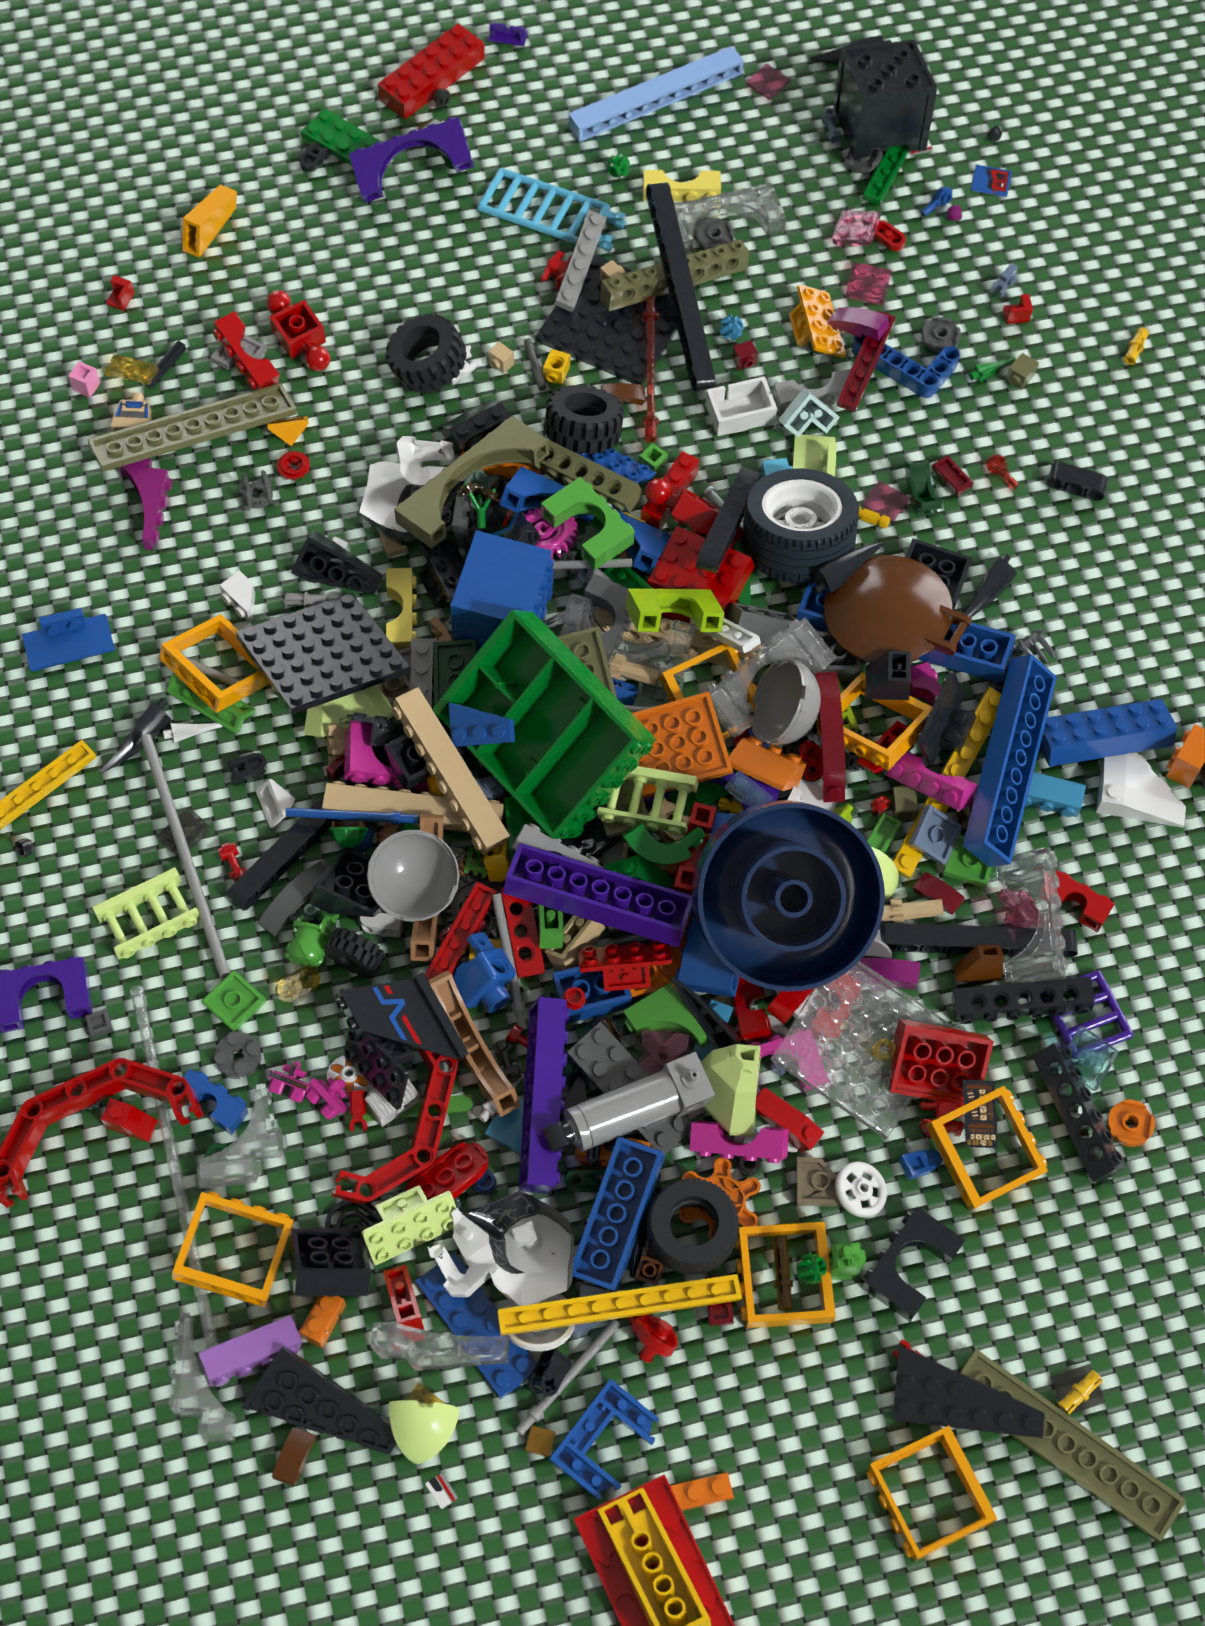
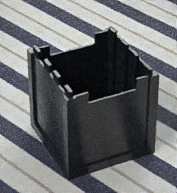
(884, 97)

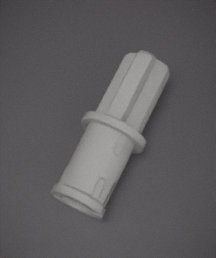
(305, 600)

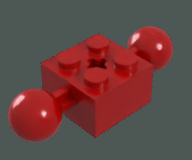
(298, 330)
(686, 507)

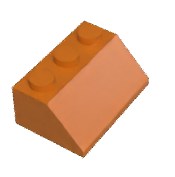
(767, 763)

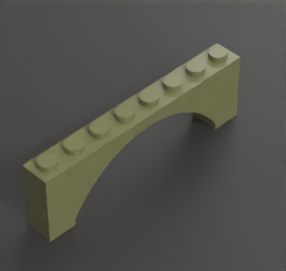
(506, 444)

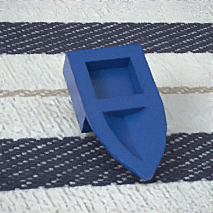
(920, 1163)

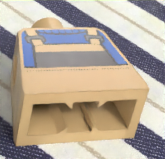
(131, 413)

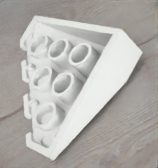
(1135, 792)

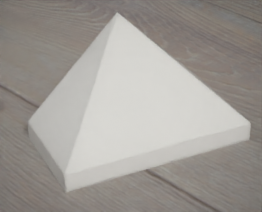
(274, 801)

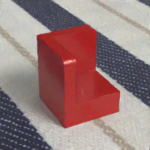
(121, 294)
(1019, 312)

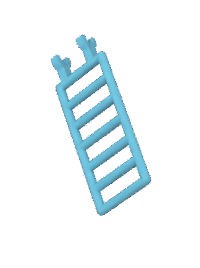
(604, 240)

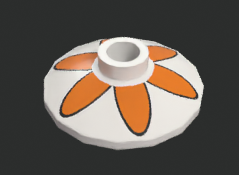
(353, 1083)

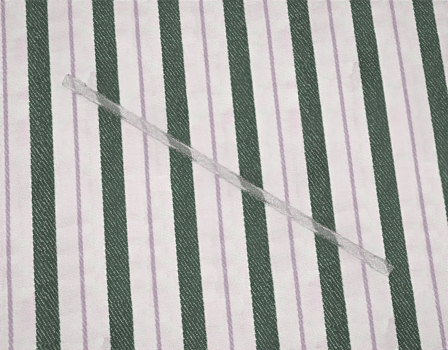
(140, 1007)

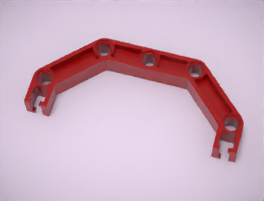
(62, 1101)
(425, 1137)

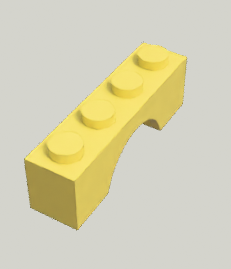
(705, 185)
(400, 588)

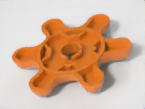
(737, 1190)

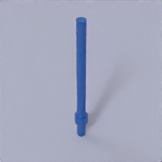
(395, 817)

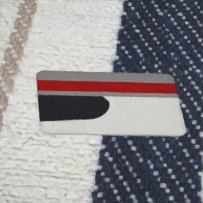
(441, 1490)

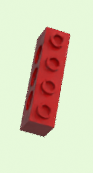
(534, 965)

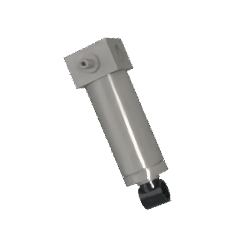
(674, 1090)

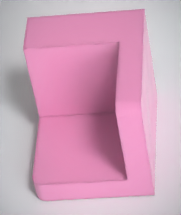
(84, 379)

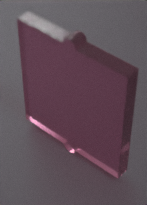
(768, 81)
(886, 501)

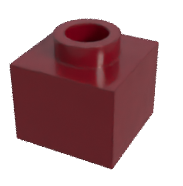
(744, 355)

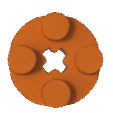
(1141, 1117)

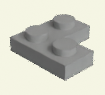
(250, 346)

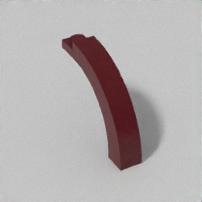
(831, 738)

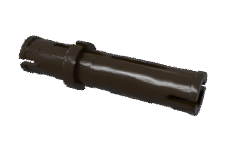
(782, 1272)

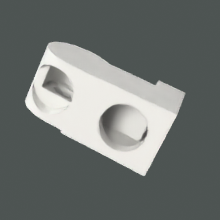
(382, 925)

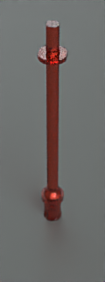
(650, 421)

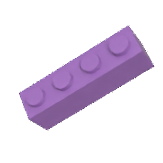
(248, 1351)

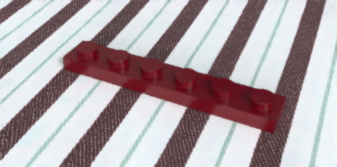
(863, 369)

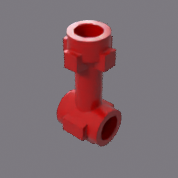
(228, 852)

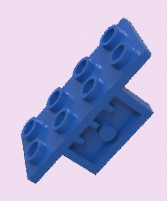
(621, 465)
(67, 638)

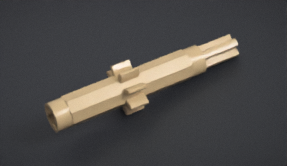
(621, 667)
(901, 911)

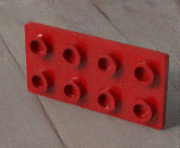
(624, 965)

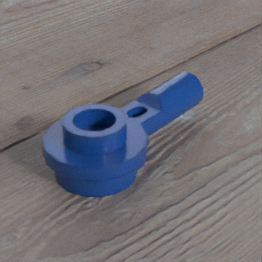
(941, 197)

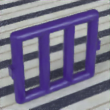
(1116, 1014)

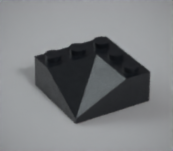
(947, 564)
(345, 887)
(329, 1262)

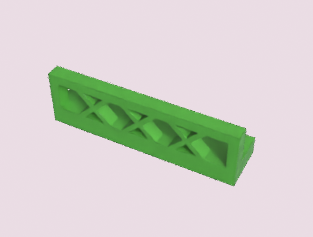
(230, 717)

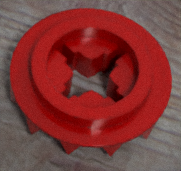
(295, 458)

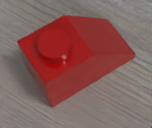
(128, 1120)

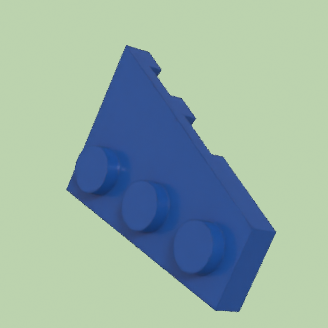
(477, 727)

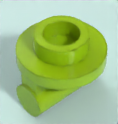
(844, 812)

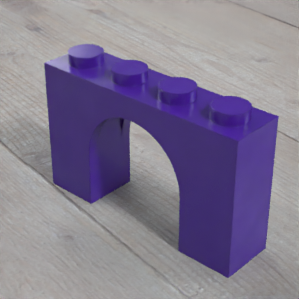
(68, 973)

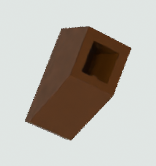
(980, 964)

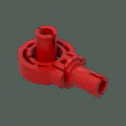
(655, 1335)

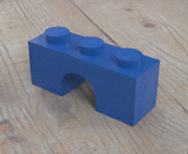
(229, 1110)

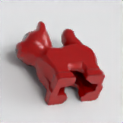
(556, 268)
(942, 1108)

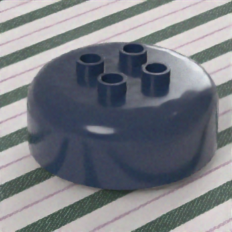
(788, 895)

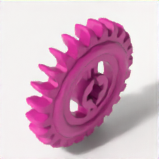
(566, 532)

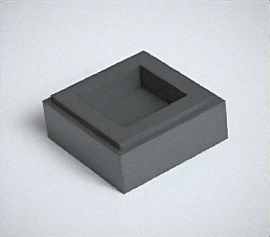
(99, 1023)

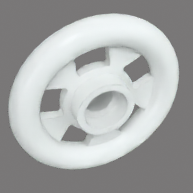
(876, 1181)

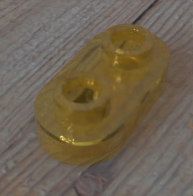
(297, 985)

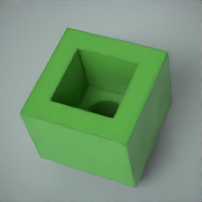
(654, 458)

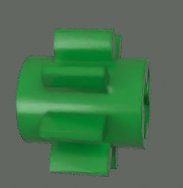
(618, 165)
(811, 1268)

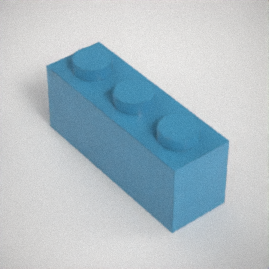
(1055, 795)

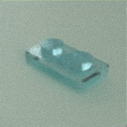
(747, 790)

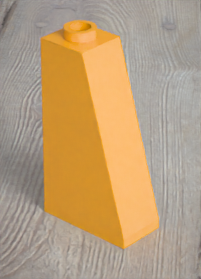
(207, 219)

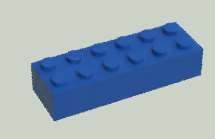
(1107, 732)
(617, 1214)

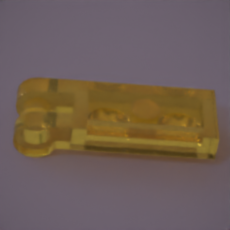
(131, 369)

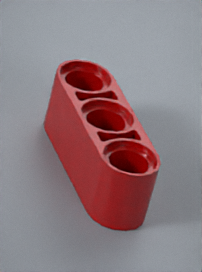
(787, 1003)

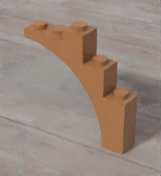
(425, 932)
(481, 1063)

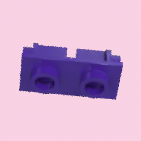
(513, 35)

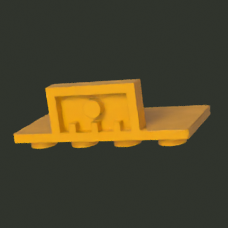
(810, 322)

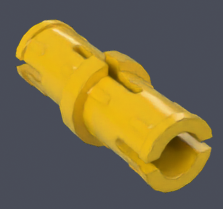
(1136, 346)
(1080, 1392)

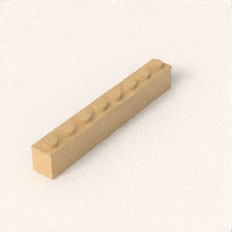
(450, 771)
(382, 800)

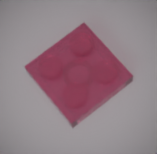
(856, 227)
(868, 283)

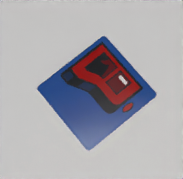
(991, 180)

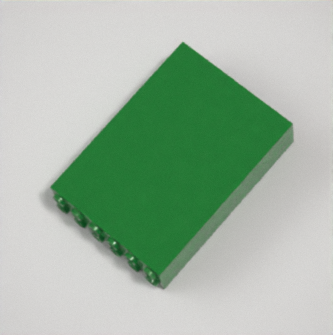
(568, 727)

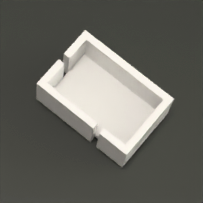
(745, 407)

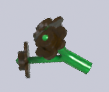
(477, 495)

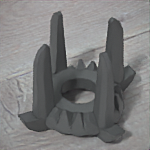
(252, 502)
(1023, 647)

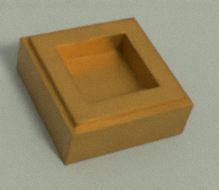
(540, 1441)

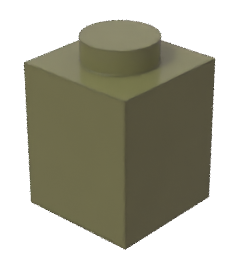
(1022, 371)
(904, 803)

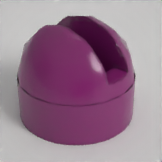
(954, 213)

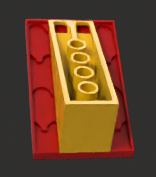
(651, 1560)

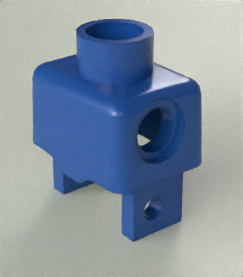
(485, 976)

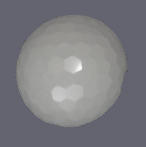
(785, 703)
(413, 875)

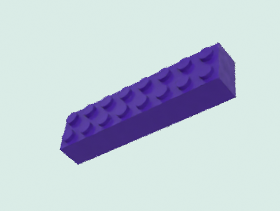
(598, 894)
(542, 1093)

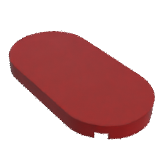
(452, 1171)

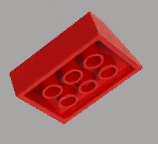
(936, 1060)

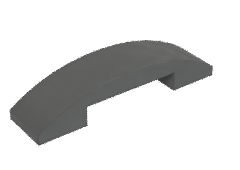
(290, 899)

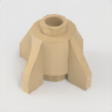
(335, 742)

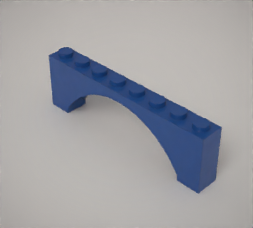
(530, 489)
(699, 965)

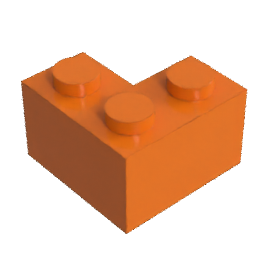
(1189, 759)

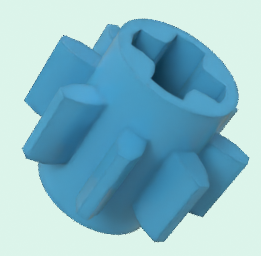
(731, 327)

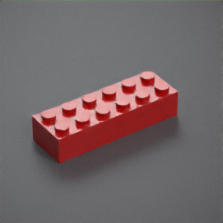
(430, 70)

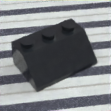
(474, 425)
(407, 764)

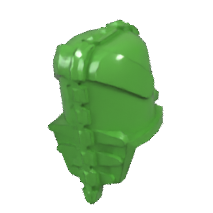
(310, 941)

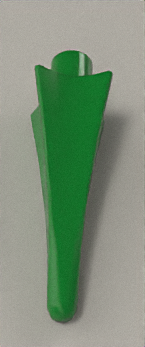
(985, 370)

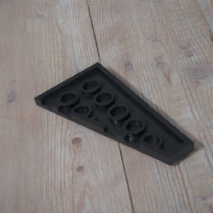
(945, 1398)
(313, 1401)

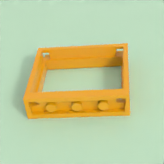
(673, 690)
(208, 692)
(871, 751)
(955, 1164)
(222, 1285)
(827, 1314)
(965, 1474)

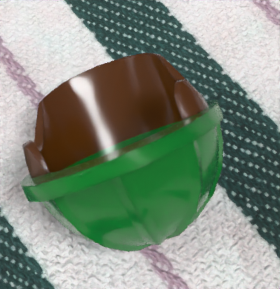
(348, 832)

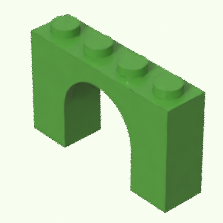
(582, 499)

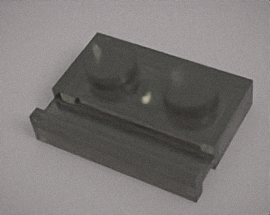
(193, 828)

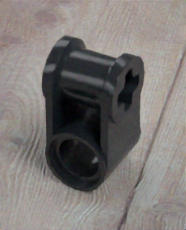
(551, 1370)

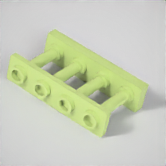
(661, 780)
(147, 892)

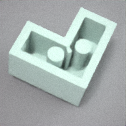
(807, 409)

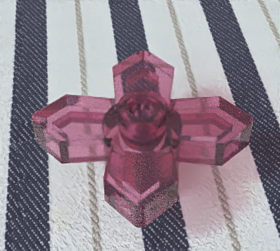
(1022, 908)
(654, 1044)

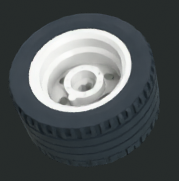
(798, 523)

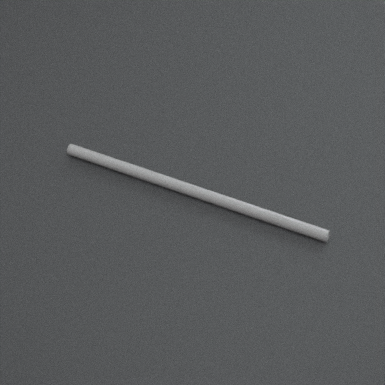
(185, 855)

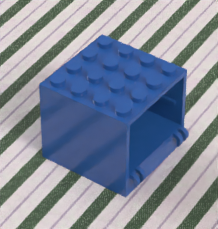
(498, 579)

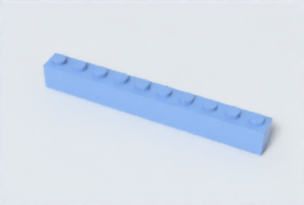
(655, 93)

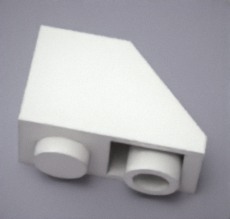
(240, 594)

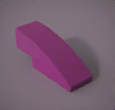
(860, 322)
(898, 972)

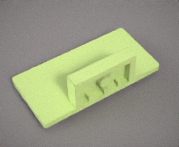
(815, 453)
(408, 1222)

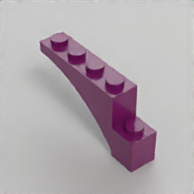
(152, 488)

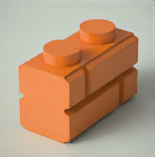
(322, 1320)

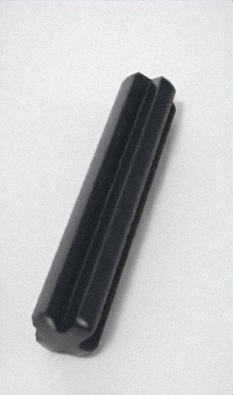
(167, 361)

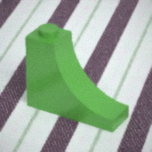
(663, 1012)

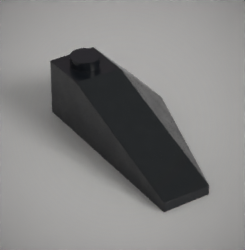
(329, 563)

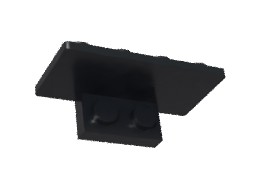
(441, 571)
(946, 724)
(381, 730)
(380, 1064)

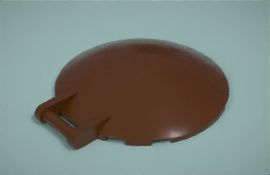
(893, 607)

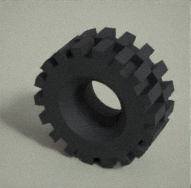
(354, 952)

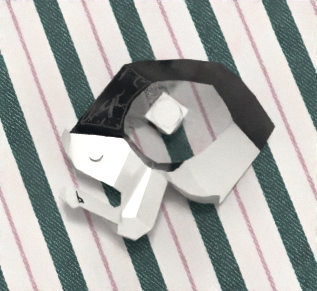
(395, 482)
(514, 1247)

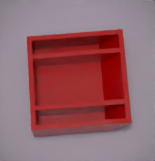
(678, 571)

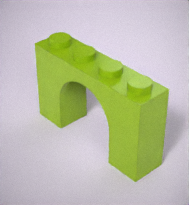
(699, 604)

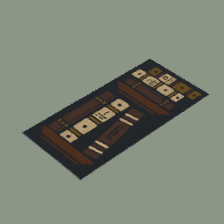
(982, 1120)

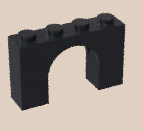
(919, 1231)

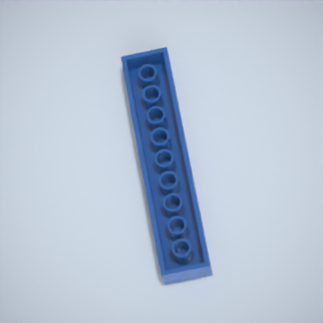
(979, 651)
(1010, 761)

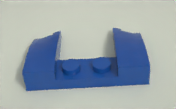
(570, 1453)

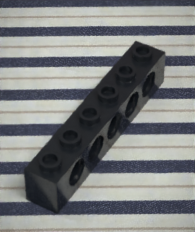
(1079, 988)
(1067, 1105)

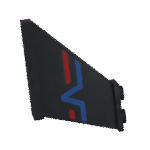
(504, 522)
(402, 1013)

